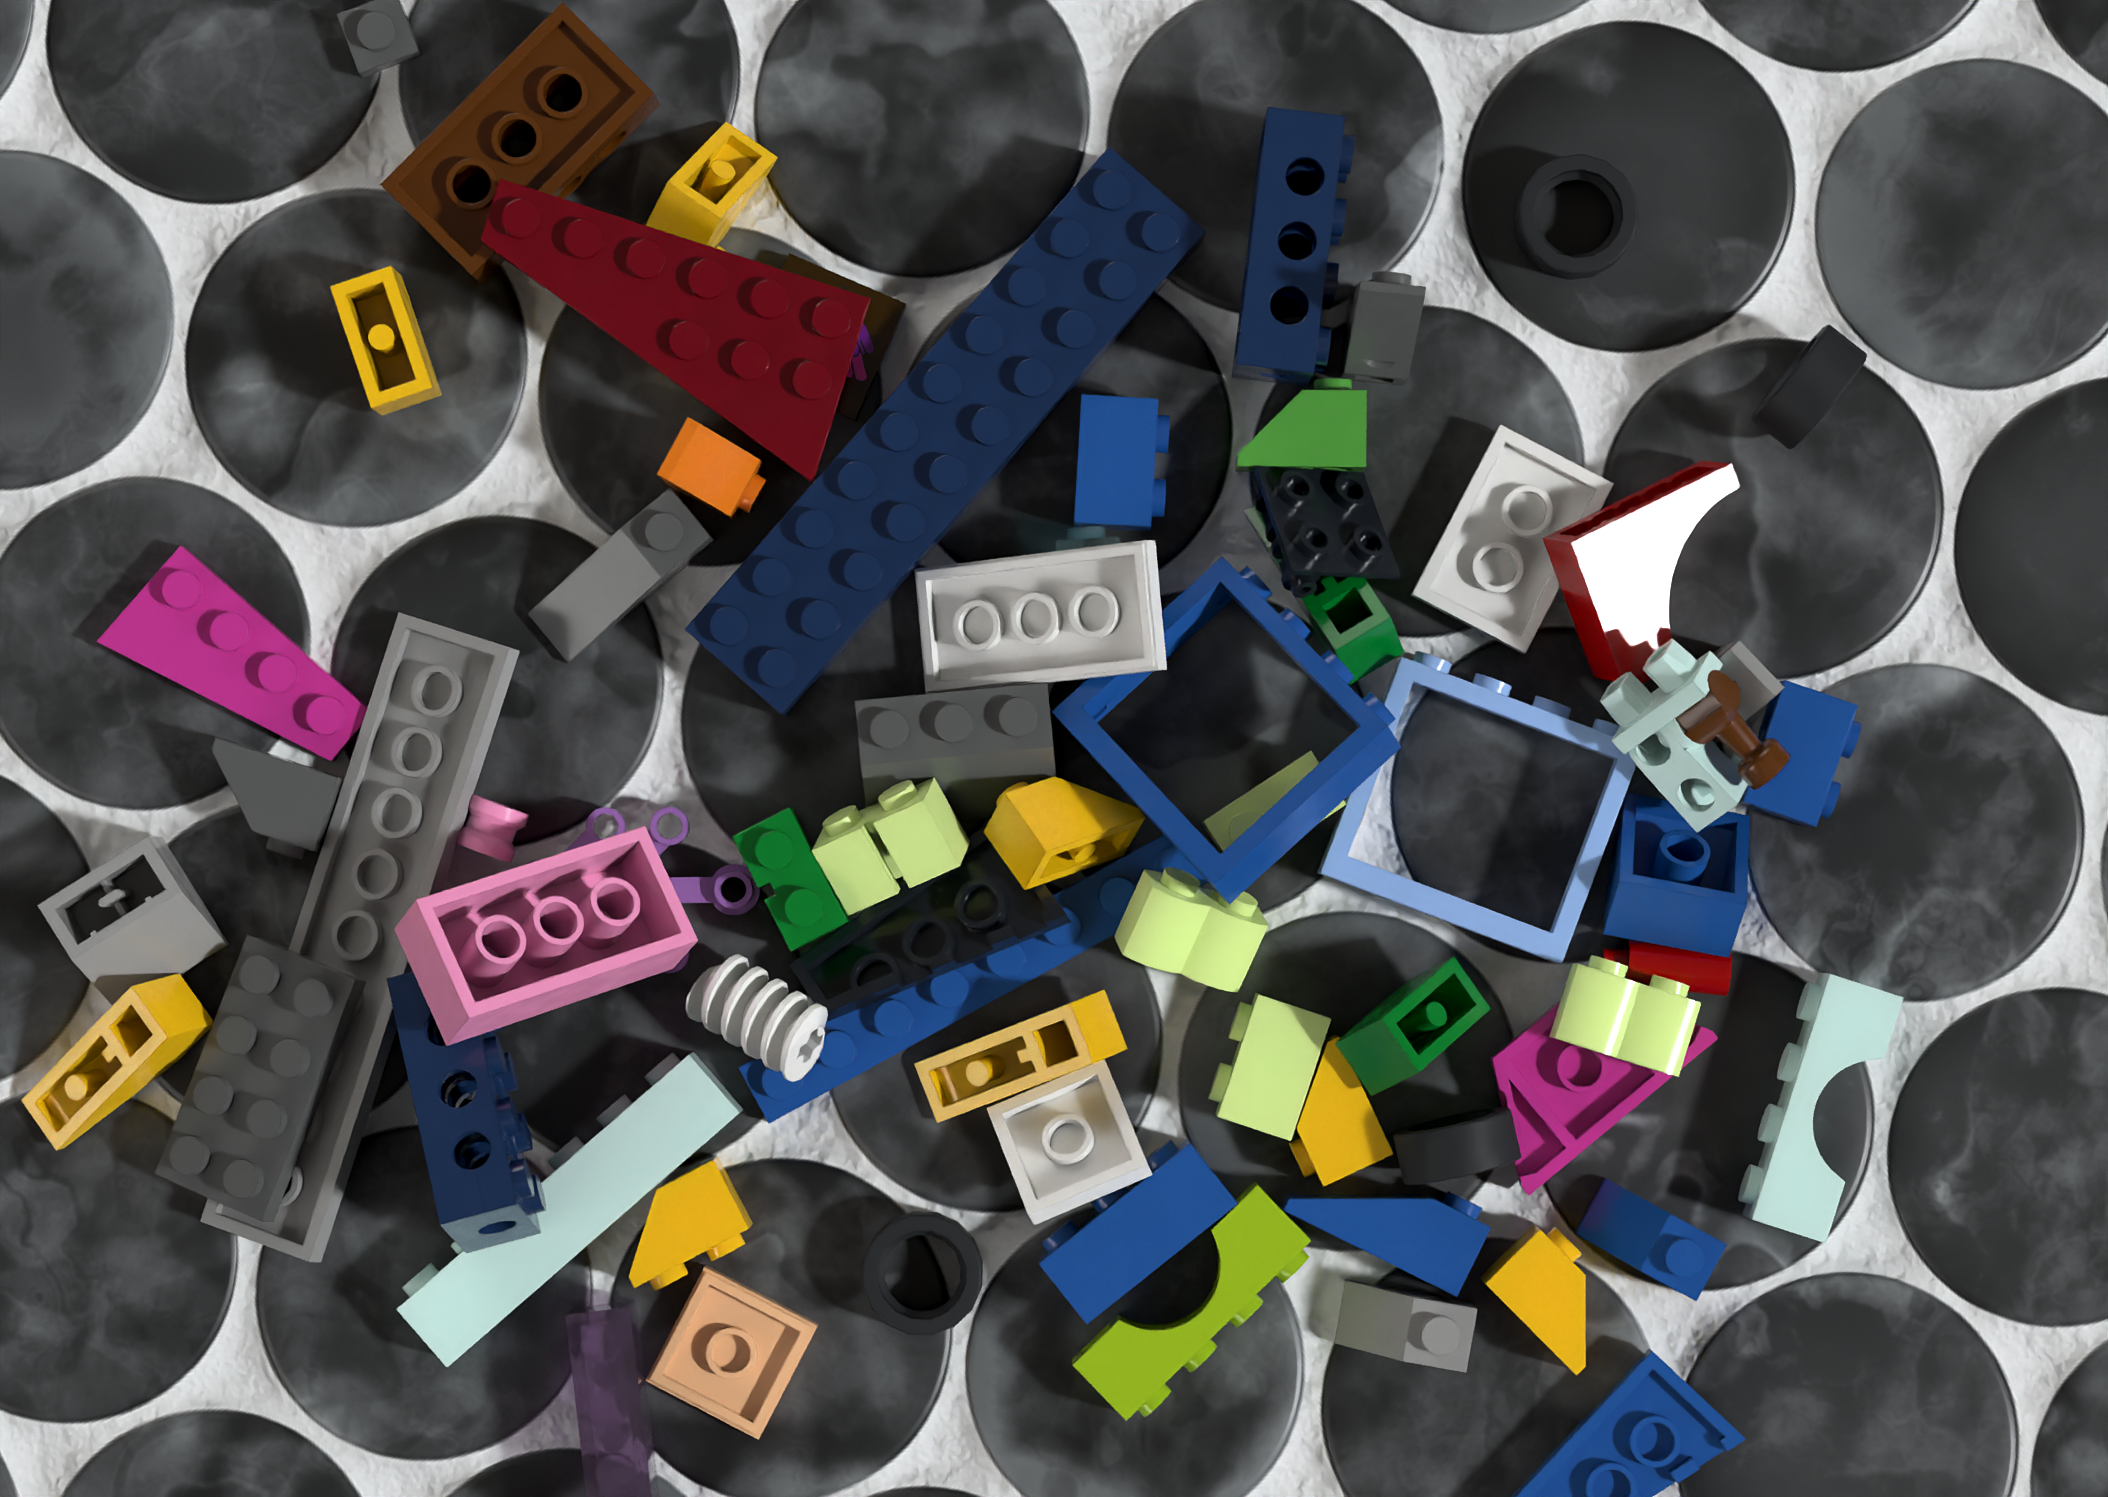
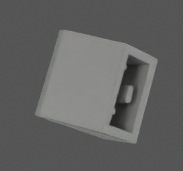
(133, 920)

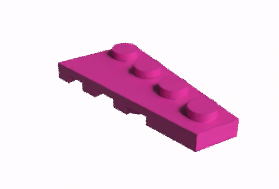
(224, 649)

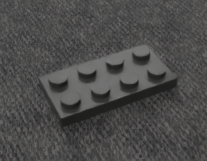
(260, 1078)

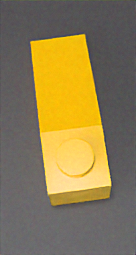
(1021, 1056)
(117, 1057)

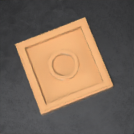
(732, 1352)

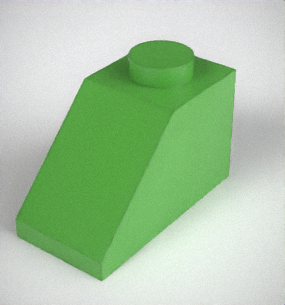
(1313, 431)

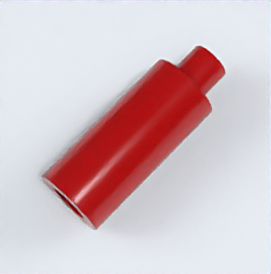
(1699, 970)

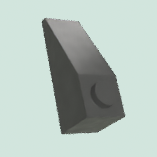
(621, 575)

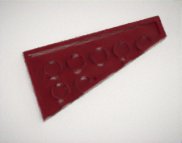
(720, 326)

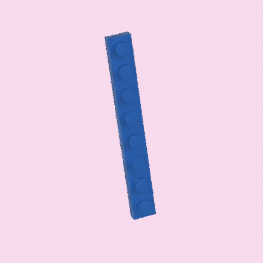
(901, 1020)

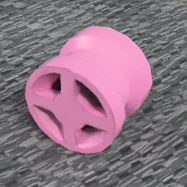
(491, 828)

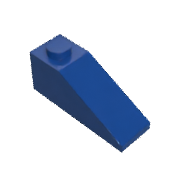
(1407, 1230)

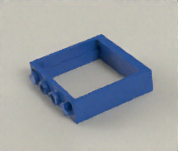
(1299, 808)

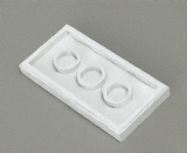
(1041, 618)

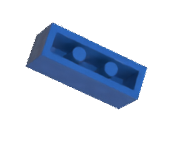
(1135, 1229)

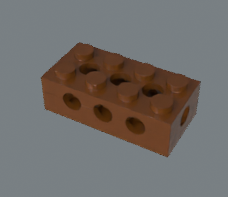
(513, 101)

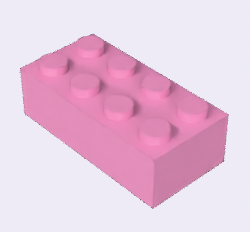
(545, 935)

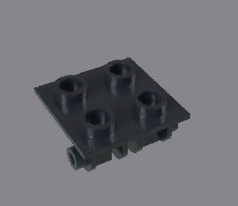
(1322, 526)

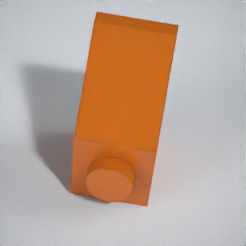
(713, 470)

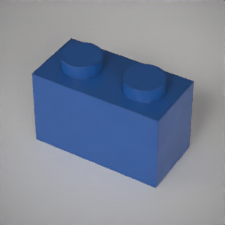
(1118, 462)
(1816, 734)

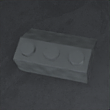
(965, 739)

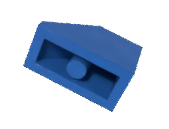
(1650, 1239)

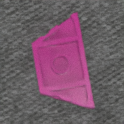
(1568, 1094)

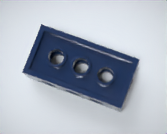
(1289, 147)
(468, 1127)

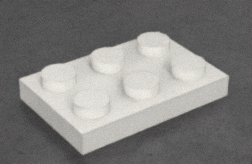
(1492, 553)

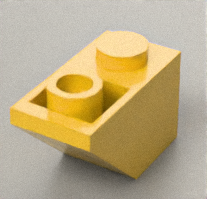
(686, 1219)

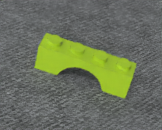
(1135, 1359)

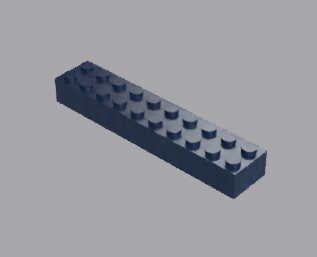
(946, 431)

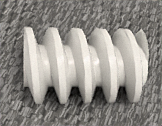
(759, 1016)

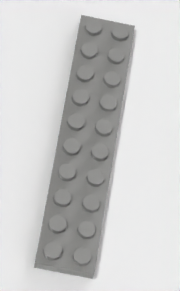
(381, 854)

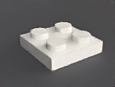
(1069, 1142)

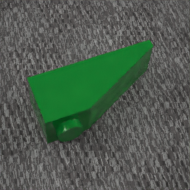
(1345, 616)

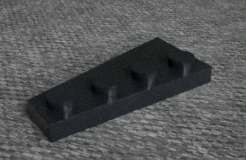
(927, 932)

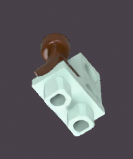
(1674, 730)

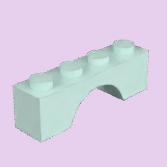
(1840, 1028)

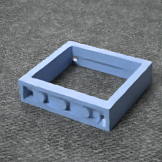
(1542, 716)

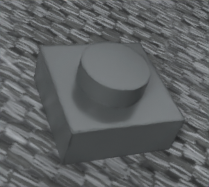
(379, 35)

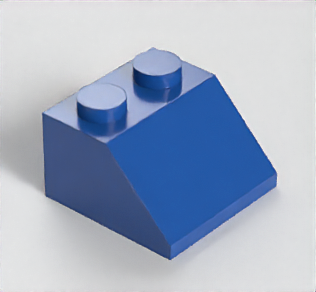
(1677, 882)

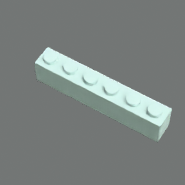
(582, 1198)

